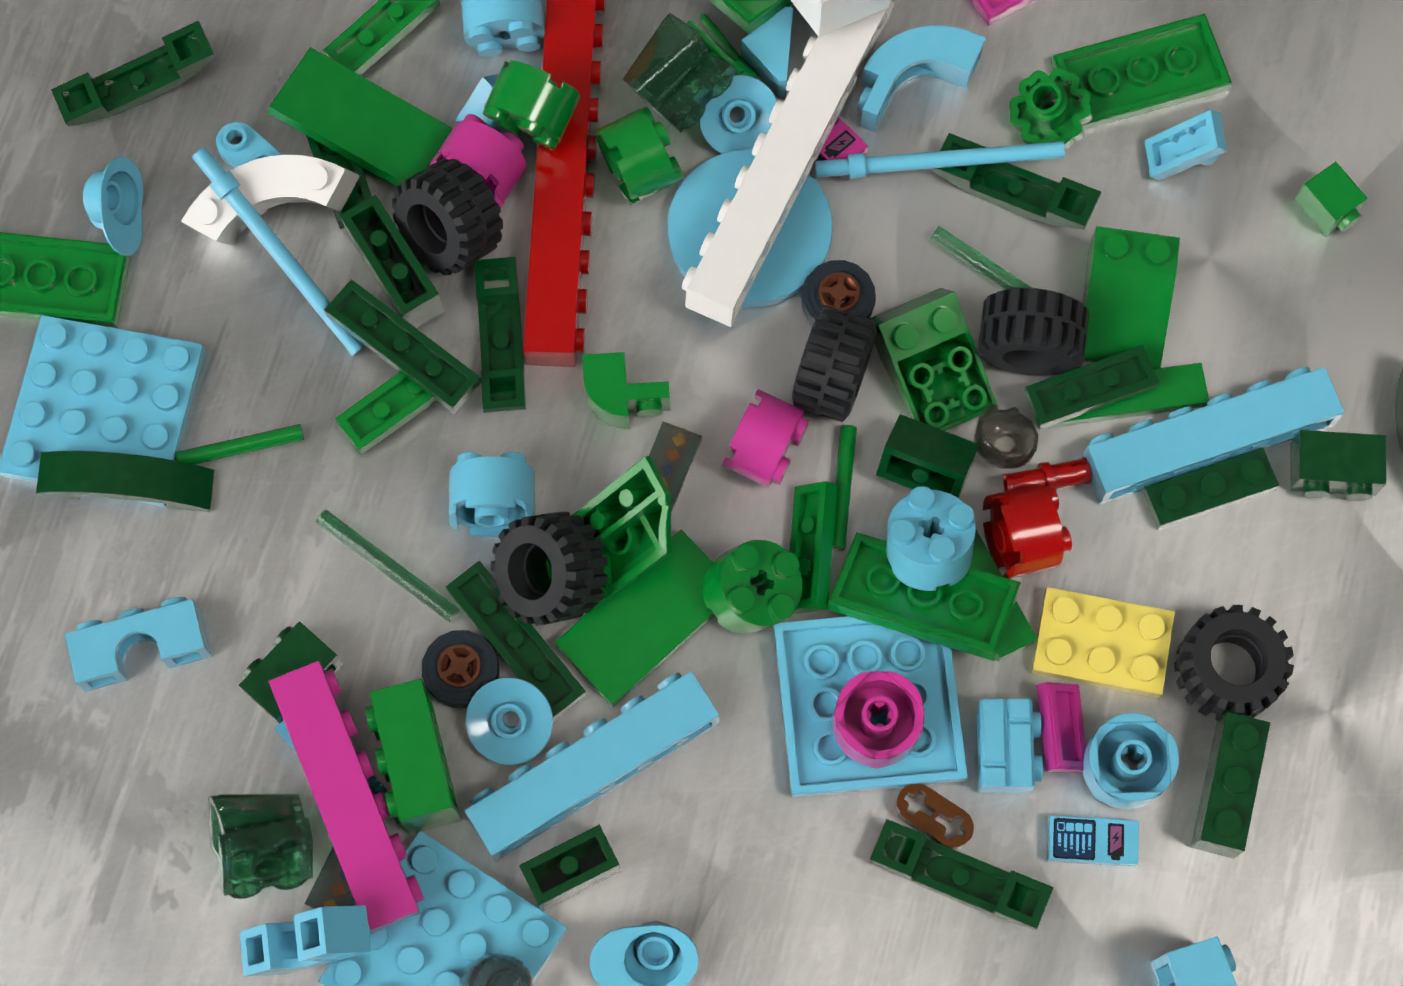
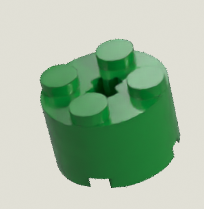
(531, 103)
(638, 155)
(769, 598)

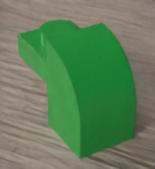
(613, 398)

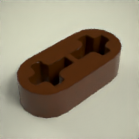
(940, 807)

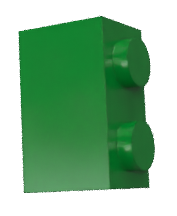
(1129, 292)

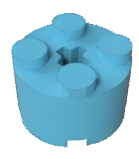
(503, 25)
(490, 492)
(930, 539)
(1144, 742)

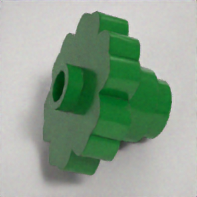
(1051, 108)

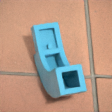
(913, 54)

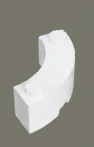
(268, 184)

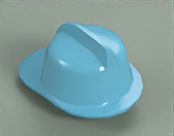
(115, 204)
(644, 956)

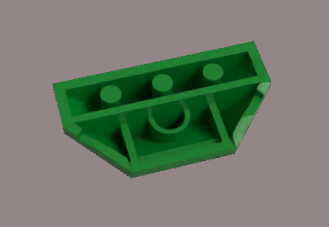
(632, 522)

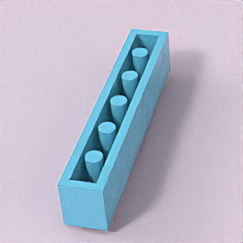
(1211, 434)
(593, 765)

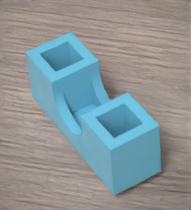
(100, 648)
(307, 942)

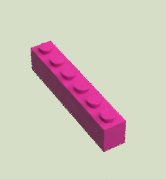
(345, 797)

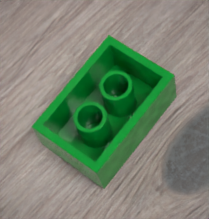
(412, 757)

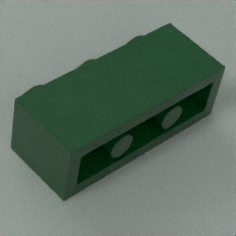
(392, 262)
(1230, 785)

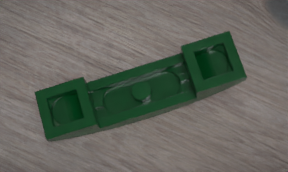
(136, 81)
(1022, 191)
(500, 335)
(126, 478)
(961, 876)

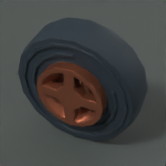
(841, 282)
(452, 655)

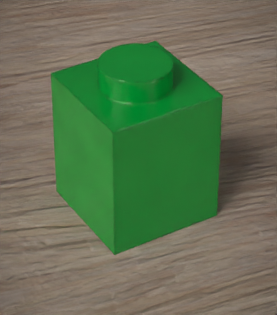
(1332, 200)

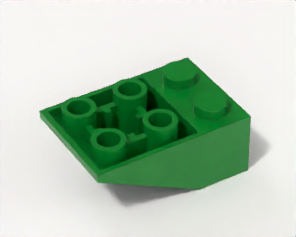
(933, 360)

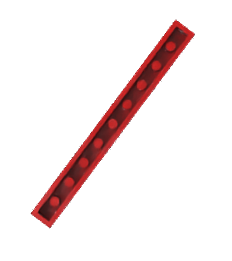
(561, 191)

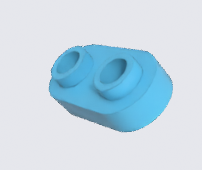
(250, 148)

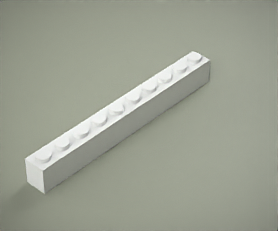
(779, 168)

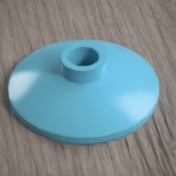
(756, 103)
(496, 738)

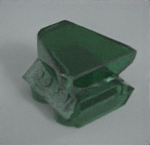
(678, 74)
(260, 842)

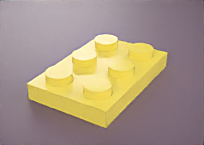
(1103, 642)

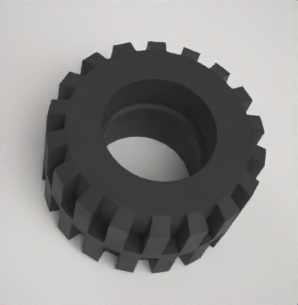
(447, 216)
(1033, 331)
(834, 363)
(523, 572)
(1251, 634)

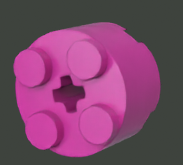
(488, 152)
(765, 439)
(878, 693)

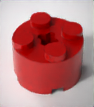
(1025, 530)

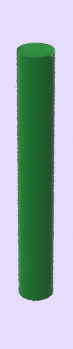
(241, 445)
(843, 479)

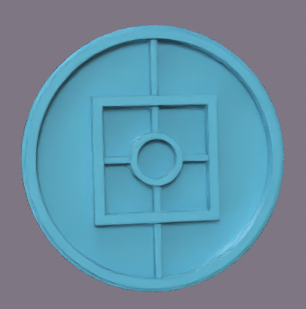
(796, 251)

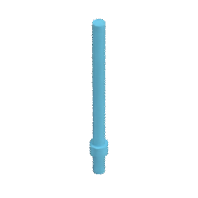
(858, 165)
(226, 187)

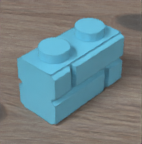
(1007, 746)

